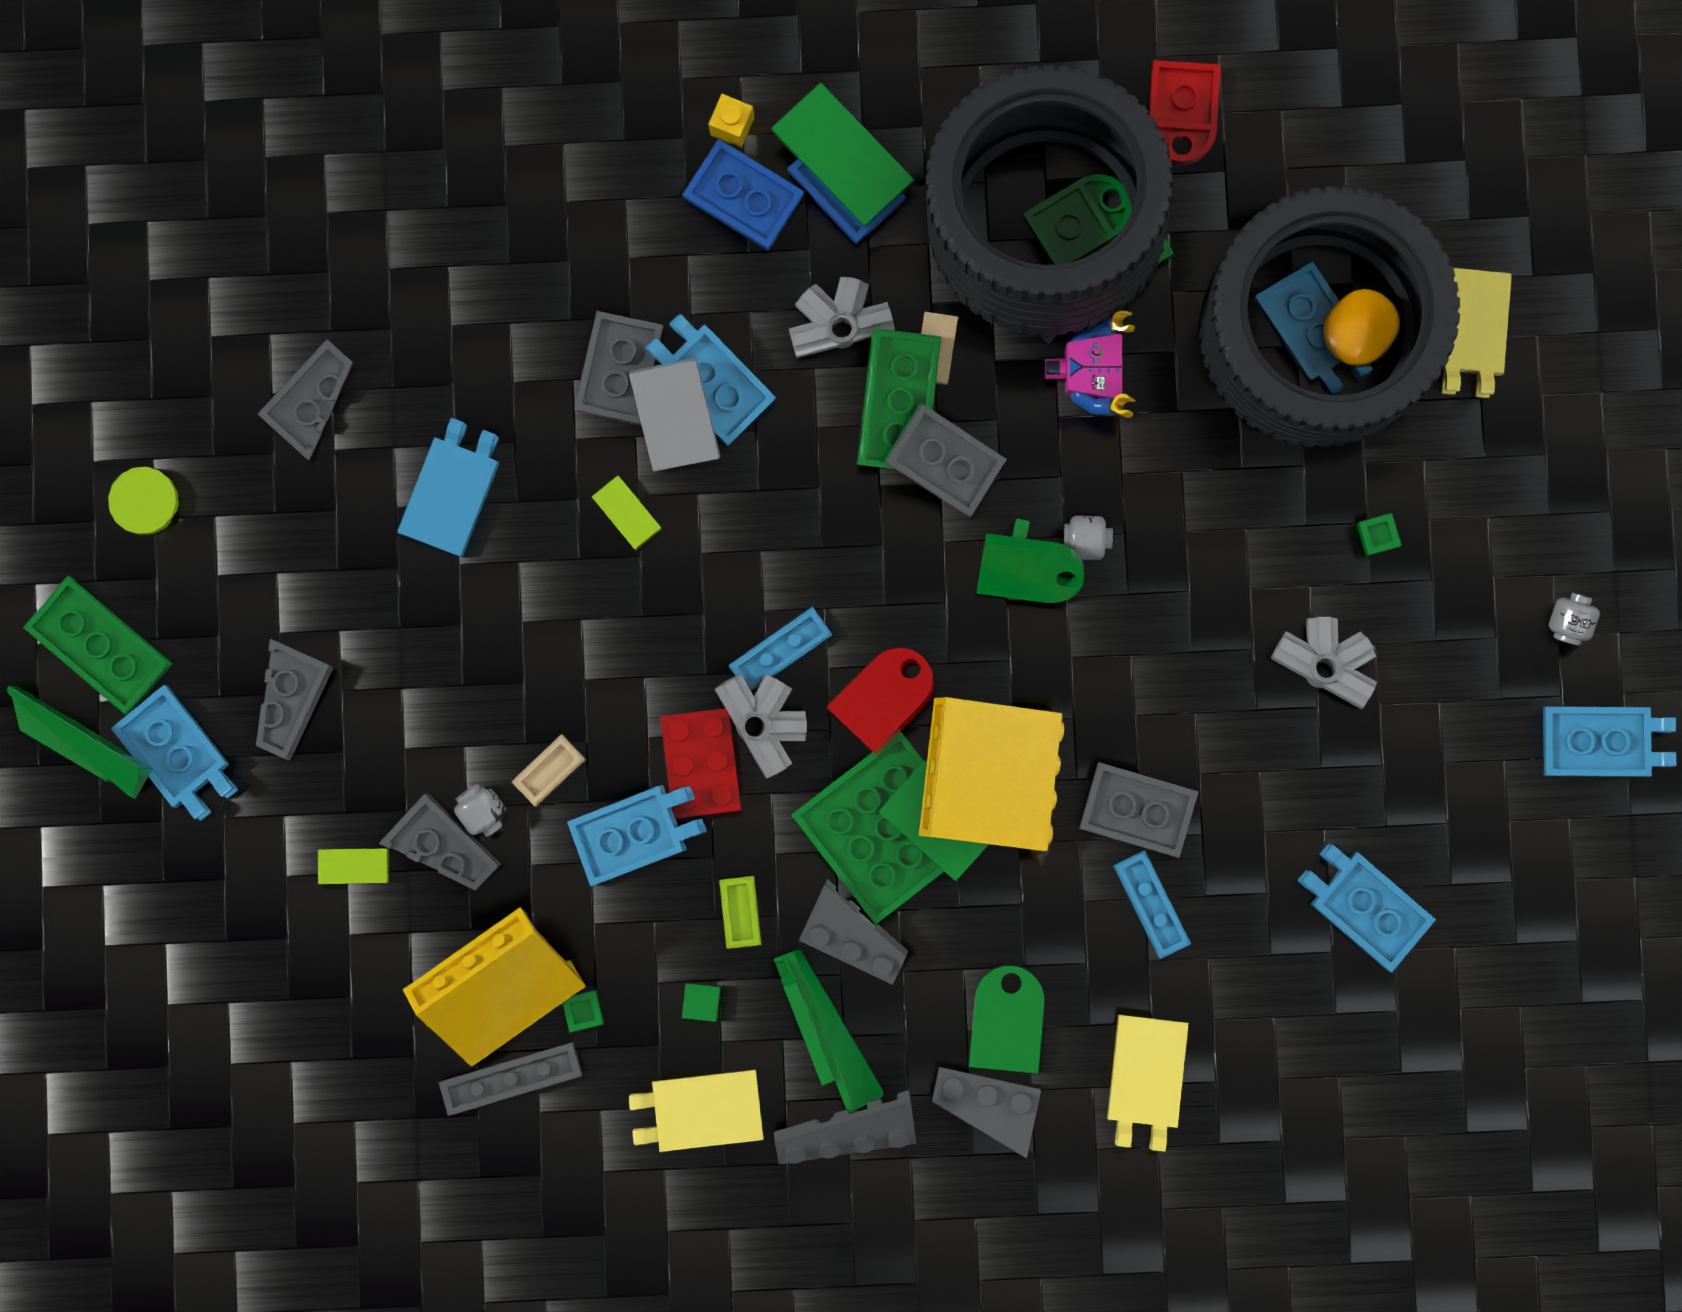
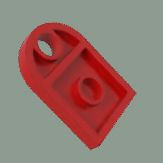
(1185, 105)
(883, 699)

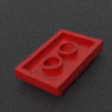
(702, 757)

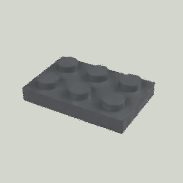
(614, 351)
(945, 460)
(1138, 810)

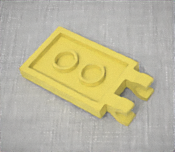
(1481, 331)
(1147, 1077)
(701, 1111)

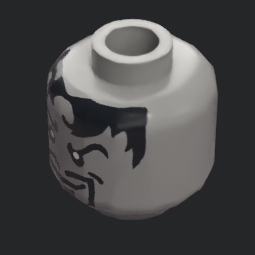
(480, 810)

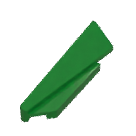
(78, 743)
(825, 1034)

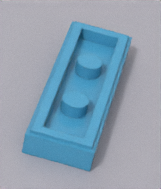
(781, 648)
(1152, 904)

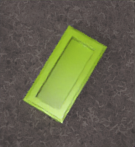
(626, 512)
(353, 866)
(740, 912)

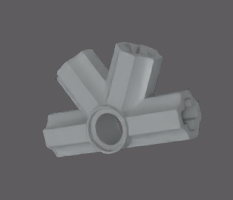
(826, 313)
(1341, 658)
(775, 726)

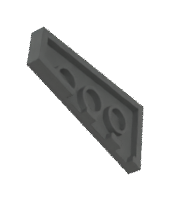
(847, 1133)

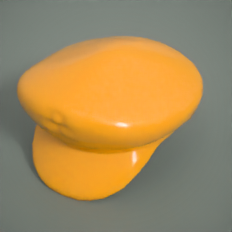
(1361, 327)

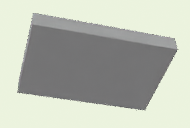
(674, 414)

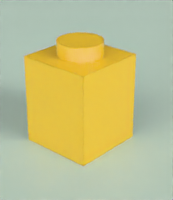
(731, 120)

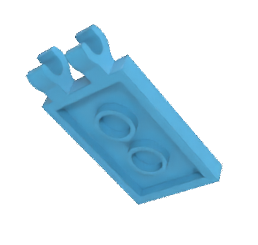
(1297, 315)
(730, 387)
(450, 491)
(1603, 741)
(176, 749)
(632, 833)
(1368, 907)

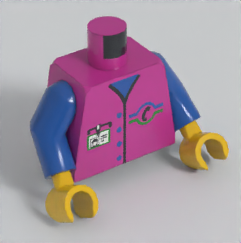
(1095, 368)

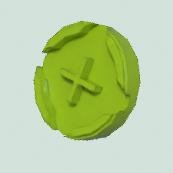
(143, 500)

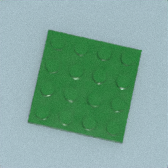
(858, 842)

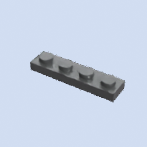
(510, 1078)

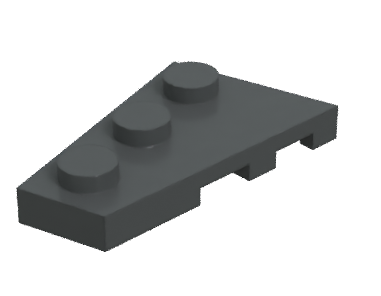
(307, 399)
(290, 698)
(438, 840)
(849, 936)
(991, 1105)

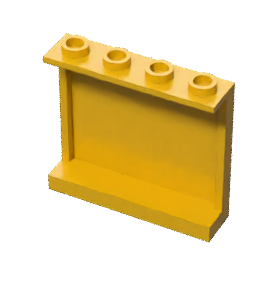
(991, 774)
(493, 988)

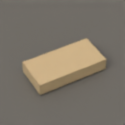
(942, 326)
(548, 770)

